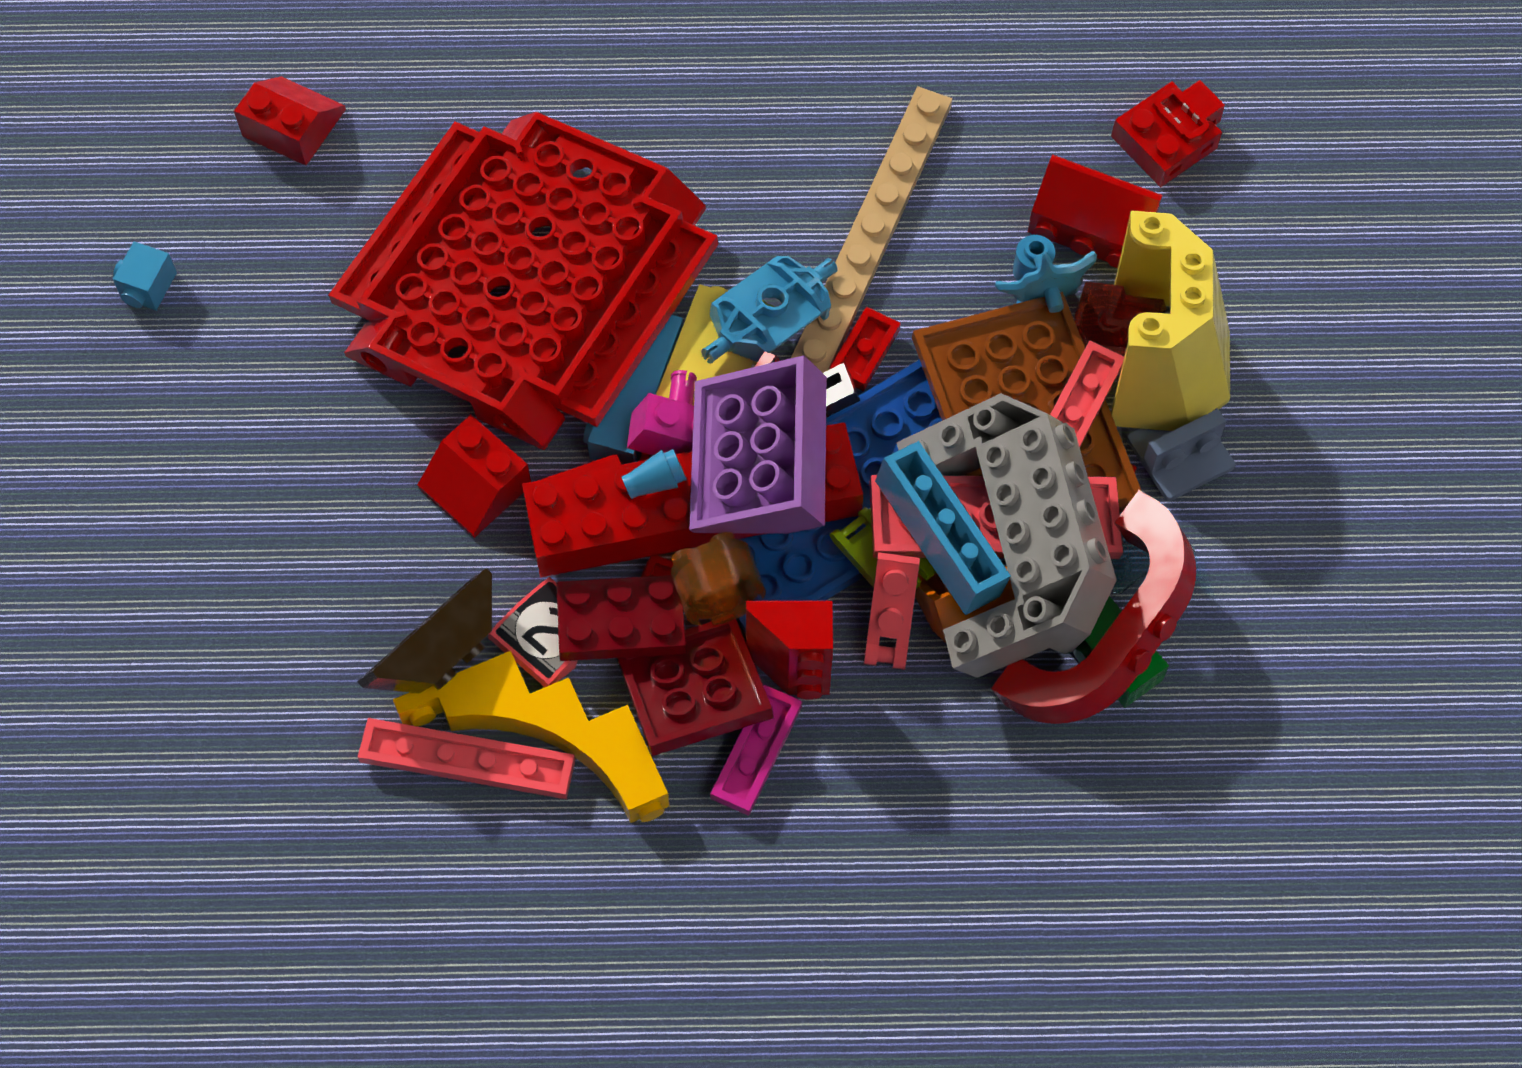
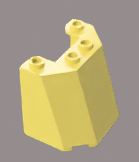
(1176, 360)

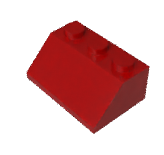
(1087, 209)
(792, 644)

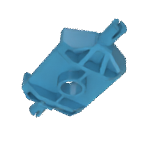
(751, 326)

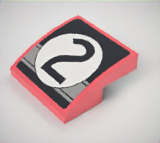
(532, 635)

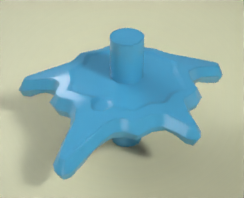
(1049, 281)

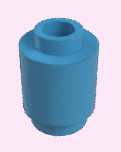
(1027, 250)

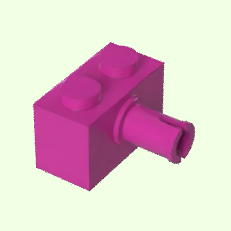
(665, 422)

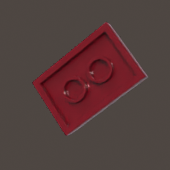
(619, 618)

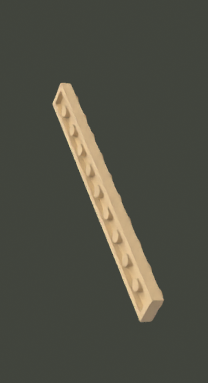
(875, 225)

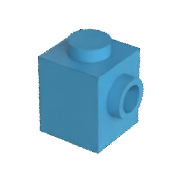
(144, 276)

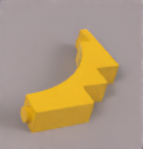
(497, 699)

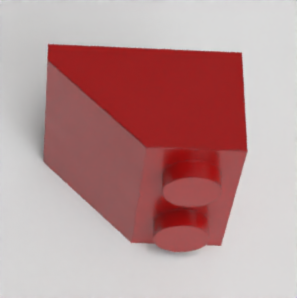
(287, 117)
(474, 476)

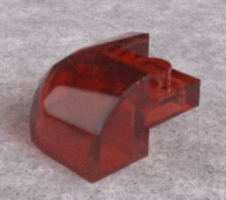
(1106, 314)

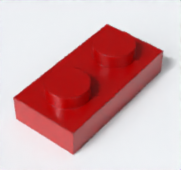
(867, 346)

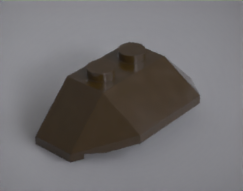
(439, 642)

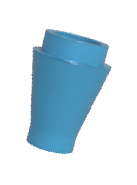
(655, 475)

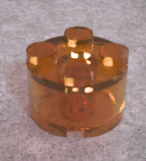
(716, 579)

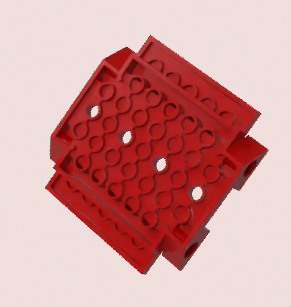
(578, 298)

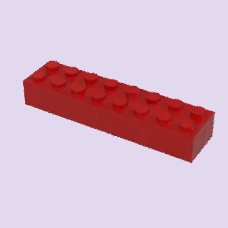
(593, 521)

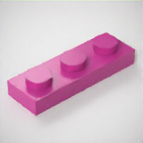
(755, 754)

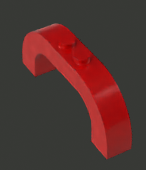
(1129, 641)

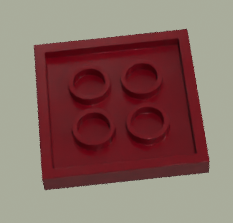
(697, 692)

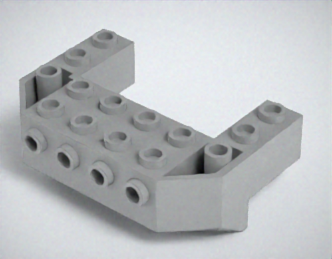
(1043, 525)

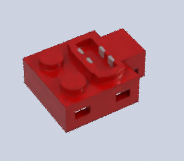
(1171, 130)

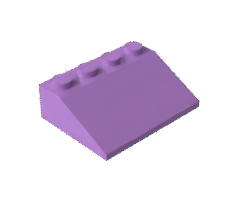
(759, 450)

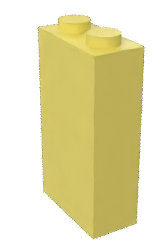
(694, 336)

